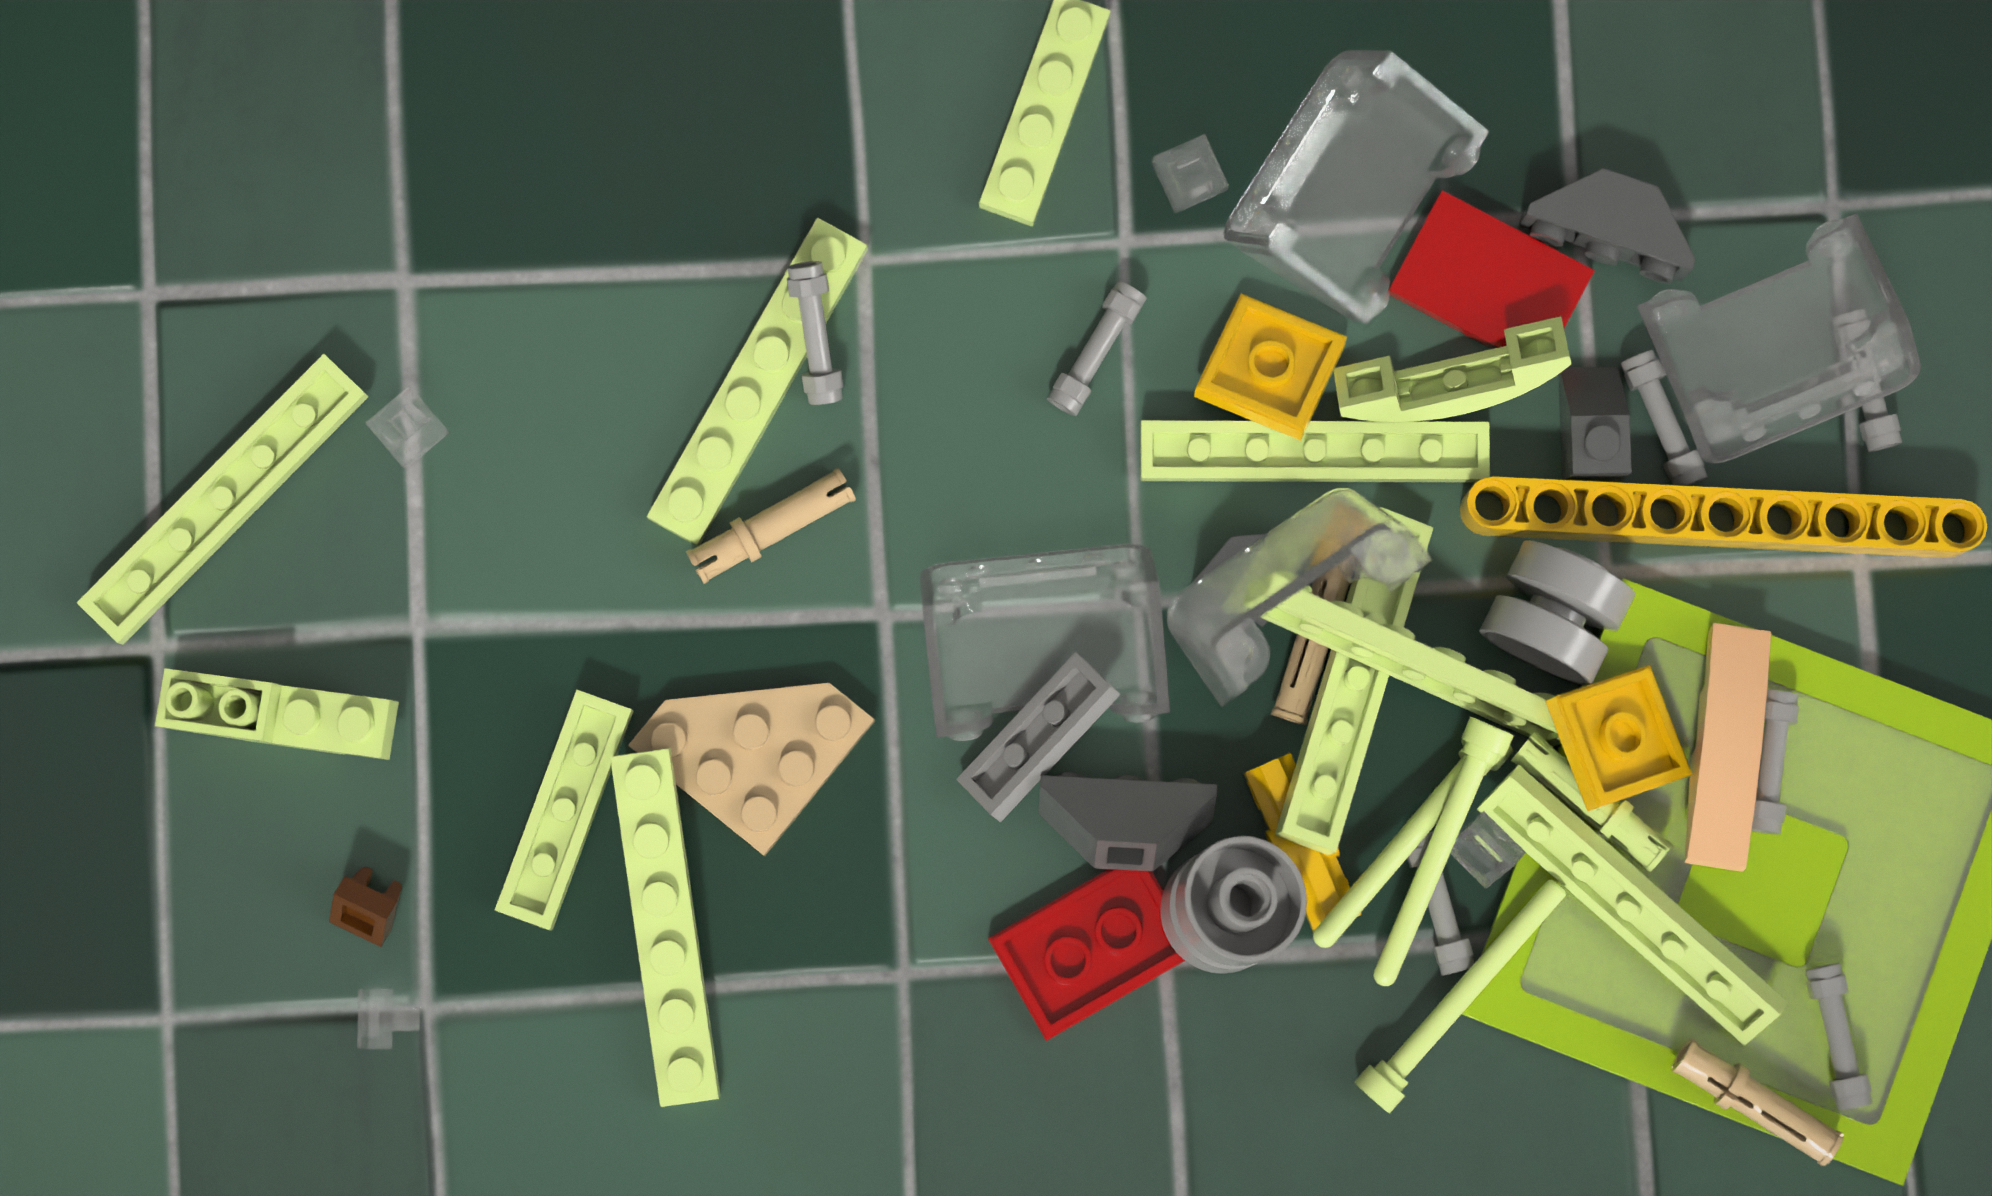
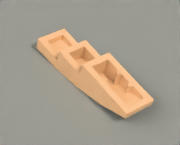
(1727, 747)

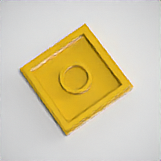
(1270, 366)
(1618, 737)

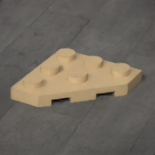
(756, 752)

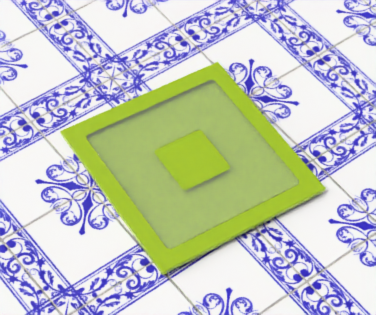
(1870, 871)

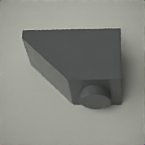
(1594, 425)

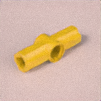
(1320, 872)

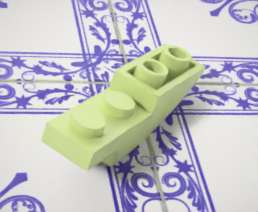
(276, 714)

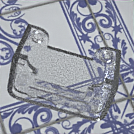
(1352, 179)
(1785, 346)
(1218, 611)
(1015, 620)

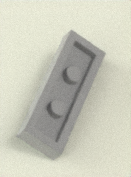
(1038, 737)

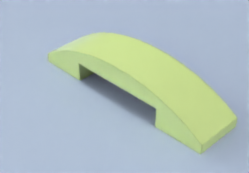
(1457, 384)

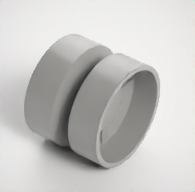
(1564, 597)
(1233, 905)

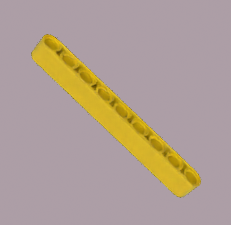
(1749, 510)

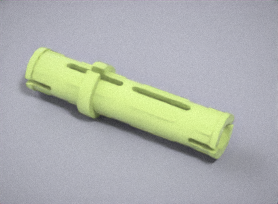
(1612, 821)

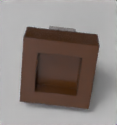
(363, 909)

